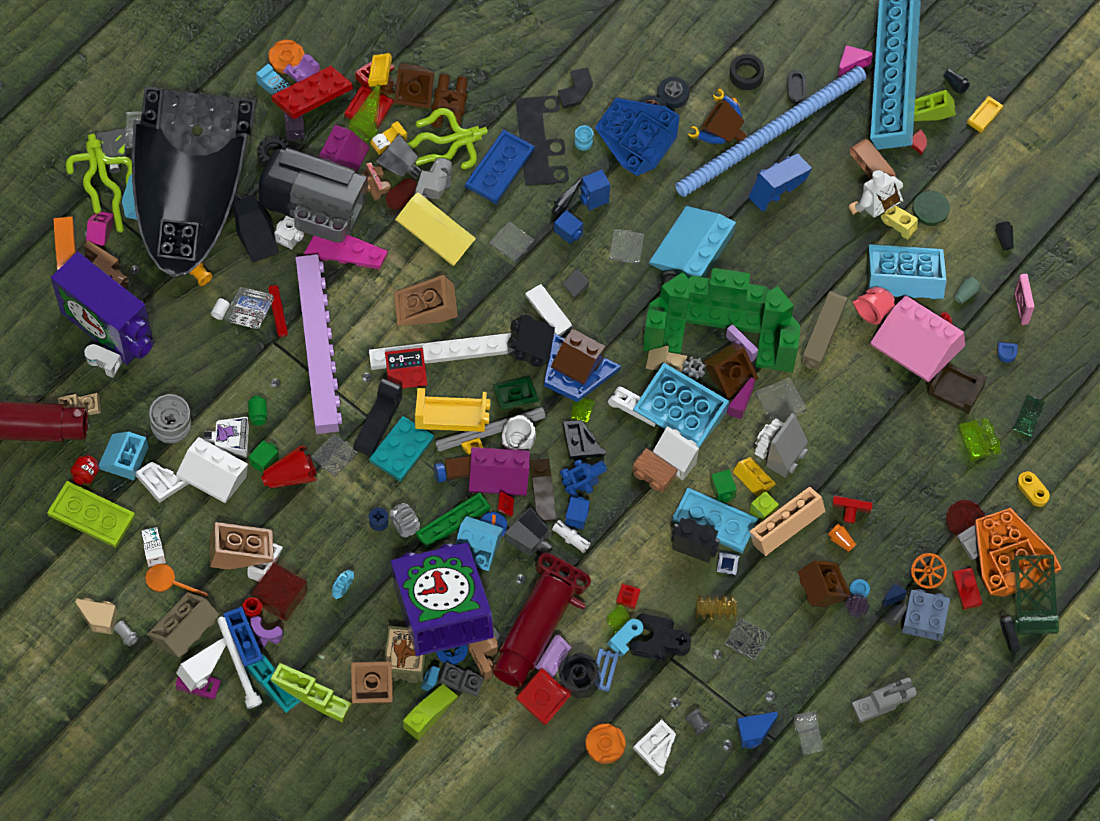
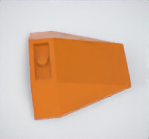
(998, 541)

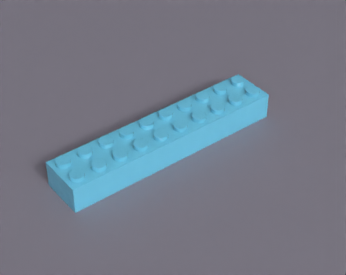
(895, 73)

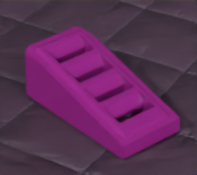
(739, 403)
(203, 693)

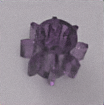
(857, 605)

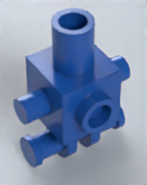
(582, 477)

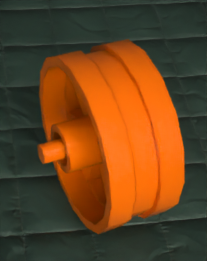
(929, 570)

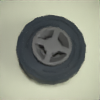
(670, 86)

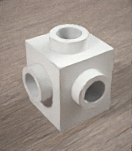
(287, 234)

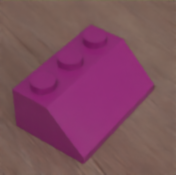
(344, 148)
(498, 471)

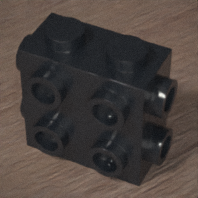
(530, 340)
(695, 539)

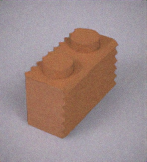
(654, 470)

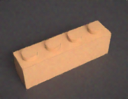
(787, 521)

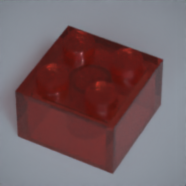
(280, 591)

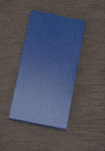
(499, 166)

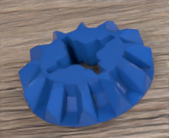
(459, 655)

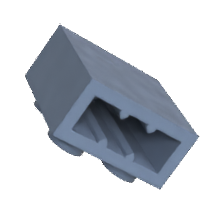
(926, 614)

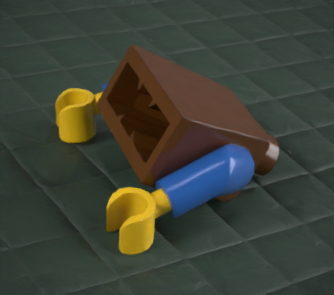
(722, 122)

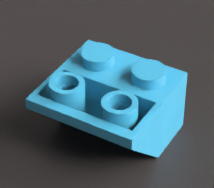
(124, 454)
(482, 540)

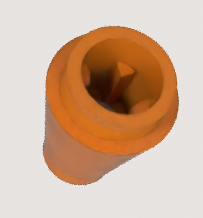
(842, 538)

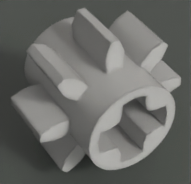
(693, 368)

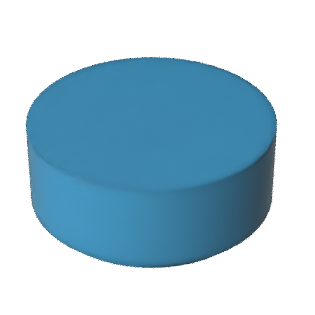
(859, 586)

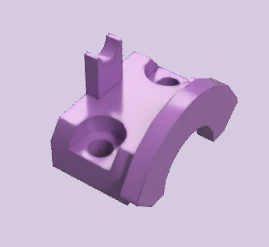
(304, 69)
(274, 635)

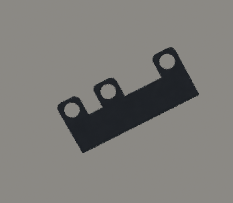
(531, 130)

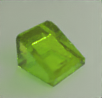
(583, 409)
(618, 618)

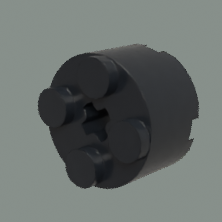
(585, 685)

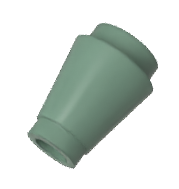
(967, 290)

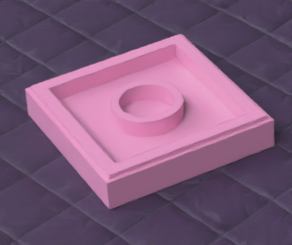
(1024, 299)

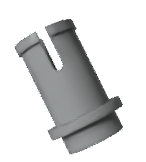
(129, 637)

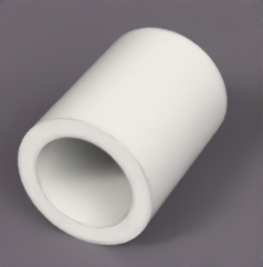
(220, 309)

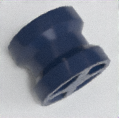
(381, 522)

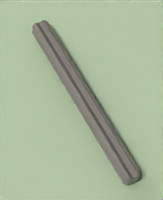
(490, 429)

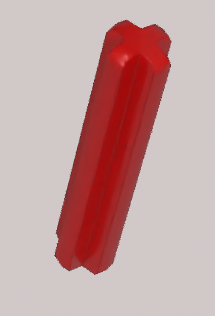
(278, 312)

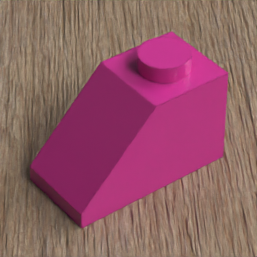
(99, 228)

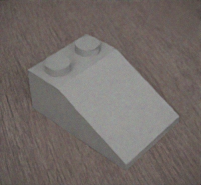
(787, 448)

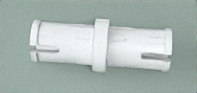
(571, 536)

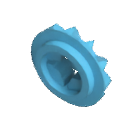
(342, 584)

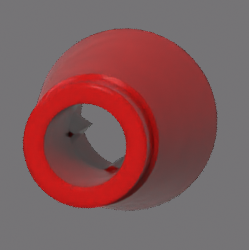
(252, 607)

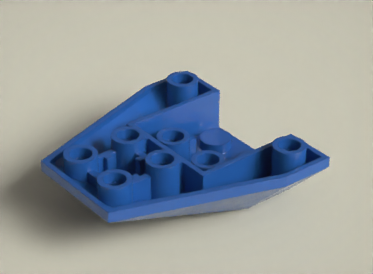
(638, 133)

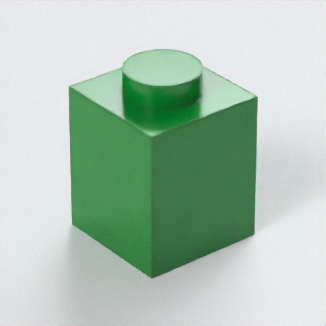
(263, 456)
(723, 486)

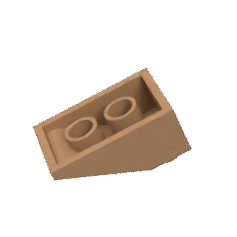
(426, 302)
(239, 546)

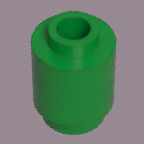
(257, 410)

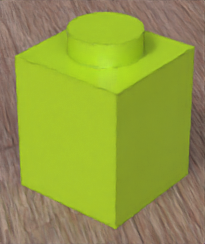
(763, 506)

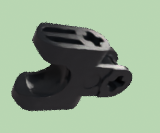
(664, 639)

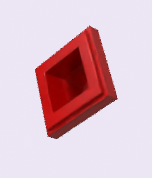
(505, 504)

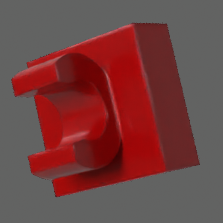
(628, 596)

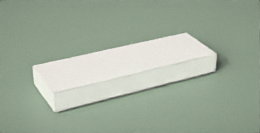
(548, 310)

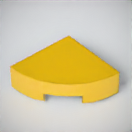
(471, 443)

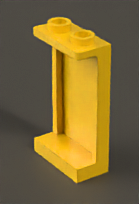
(451, 413)

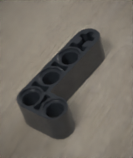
(388, 400)

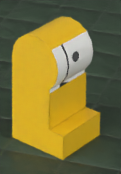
(383, 141)

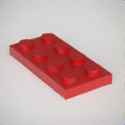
(312, 92)

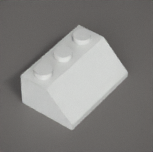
(212, 470)

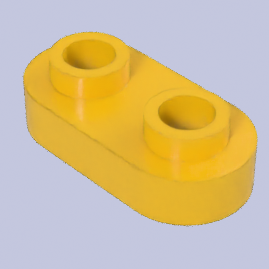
(1031, 489)

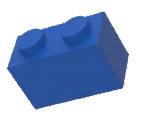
(595, 190)

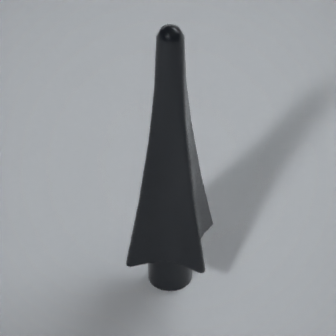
(563, 201)

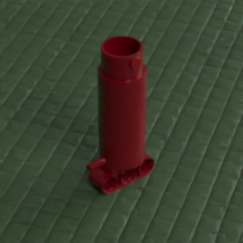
(42, 422)
(539, 619)

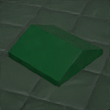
(515, 393)

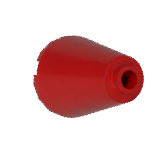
(290, 470)

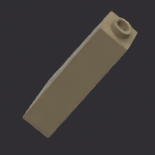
(824, 330)

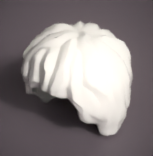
(518, 434)

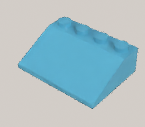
(694, 242)
(907, 271)
(682, 405)

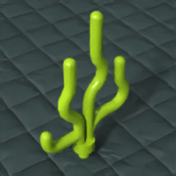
(463, 137)
(96, 157)

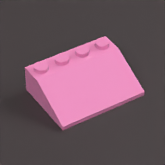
(918, 339)

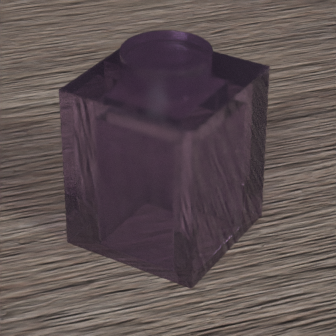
(294, 127)

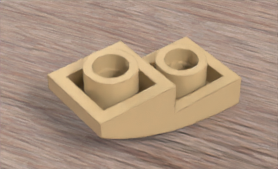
(91, 402)

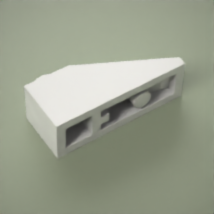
(198, 668)

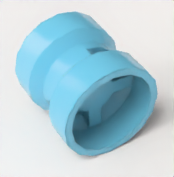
(583, 137)

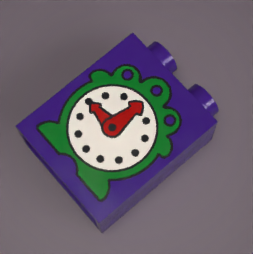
(102, 308)
(442, 599)

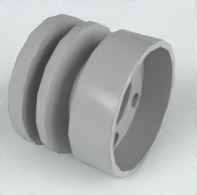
(168, 409)

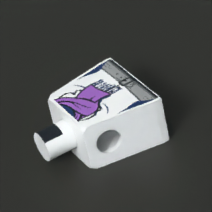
(230, 436)

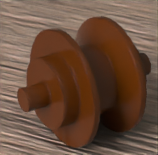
(388, 89)

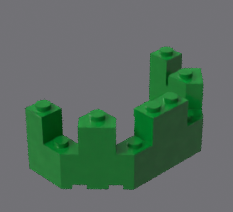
(724, 302)

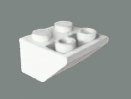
(677, 451)

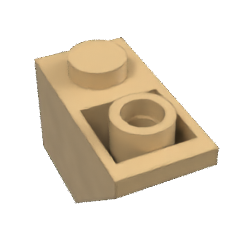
(99, 616)

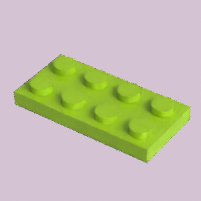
(91, 514)

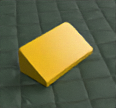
(753, 476)

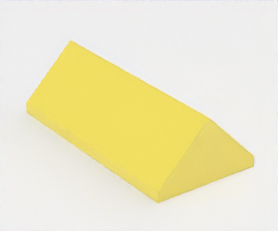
(435, 229)

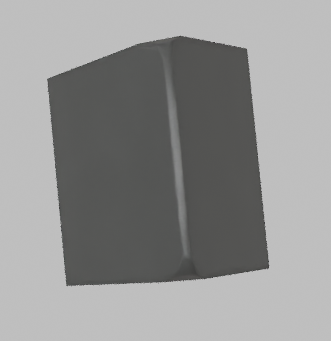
(576, 283)
(894, 615)

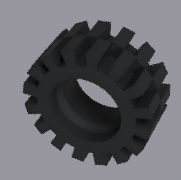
(268, 145)

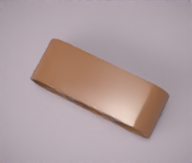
(870, 159)

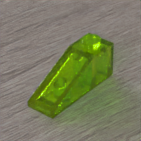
(365, 121)

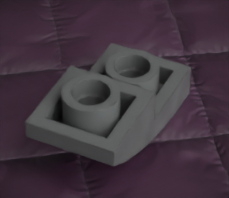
(460, 680)

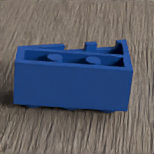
(778, 179)

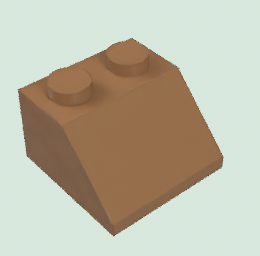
(371, 683)

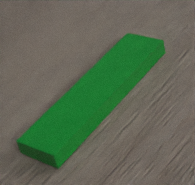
(451, 521)

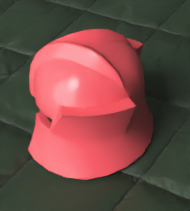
(874, 304)

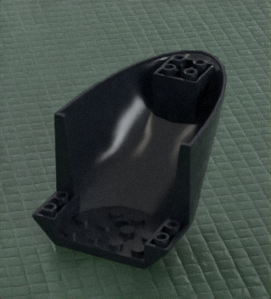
(184, 179)

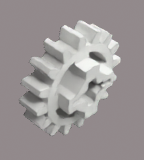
(766, 436)

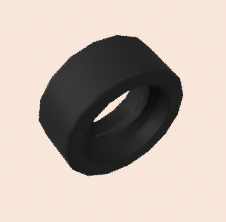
(746, 60)

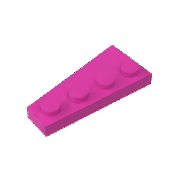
(350, 251)

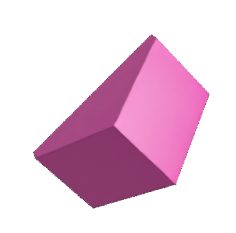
(854, 57)

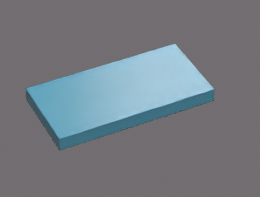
(731, 523)

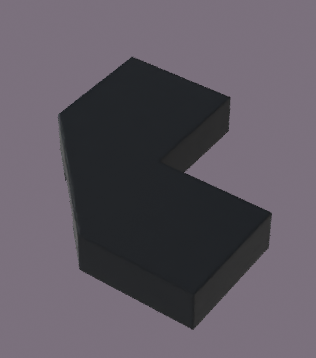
(575, 95)

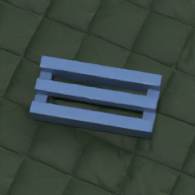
(608, 654)

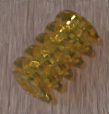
(716, 607)

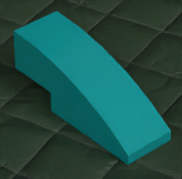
(262, 673)

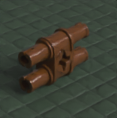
(457, 98)

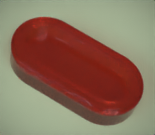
(401, 194)

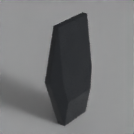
(254, 229)

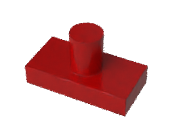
(851, 507)
(967, 588)

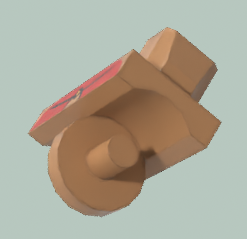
(376, 186)

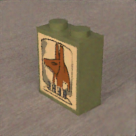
(402, 655)

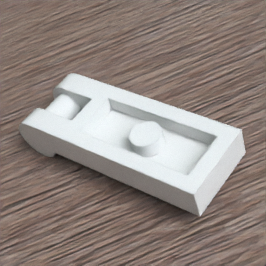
(627, 405)

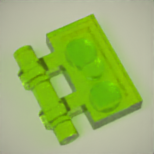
(974, 440)

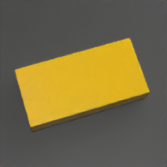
(380, 69)
(985, 114)

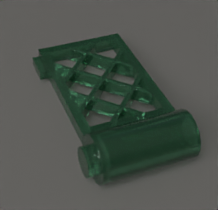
(1032, 621)

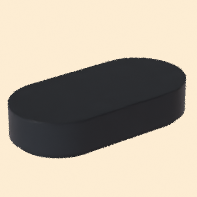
(796, 87)
(1009, 633)

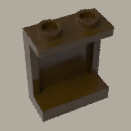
(956, 387)

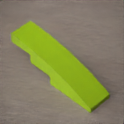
(311, 693)

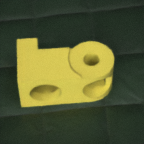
(900, 221)

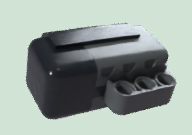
(315, 192)

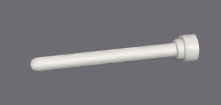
(252, 699)

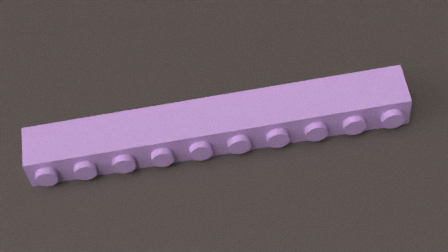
(317, 344)

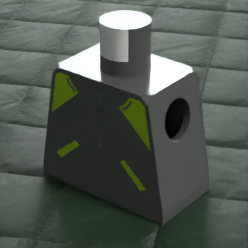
(113, 145)

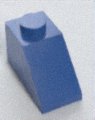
(755, 728)

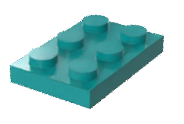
(401, 449)

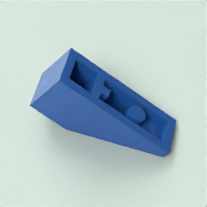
(243, 637)

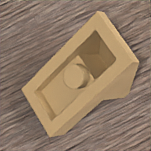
(661, 355)

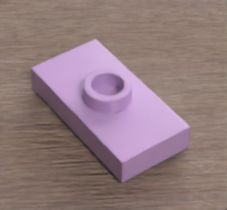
(737, 337)
(554, 655)

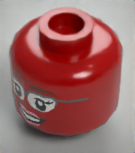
(84, 470)

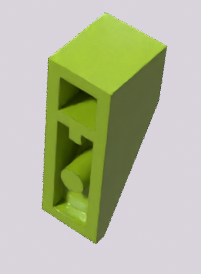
(934, 107)
(428, 711)

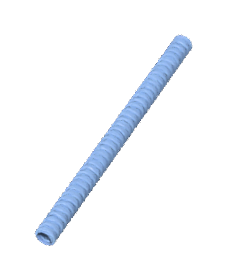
(770, 131)

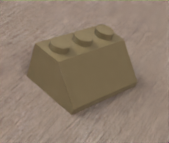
(183, 624)

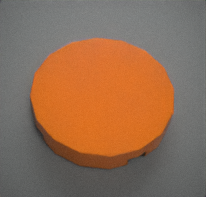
(285, 53)
(605, 743)

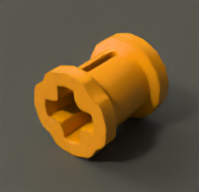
(201, 275)

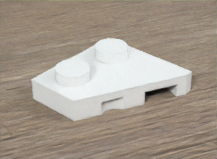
(160, 481)
(656, 746)

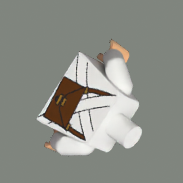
(878, 194)

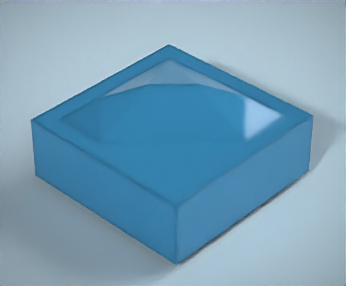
(430, 678)

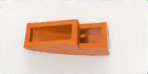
(64, 239)

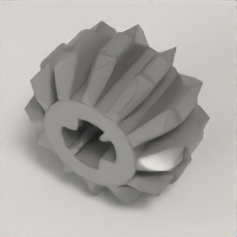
(404, 520)

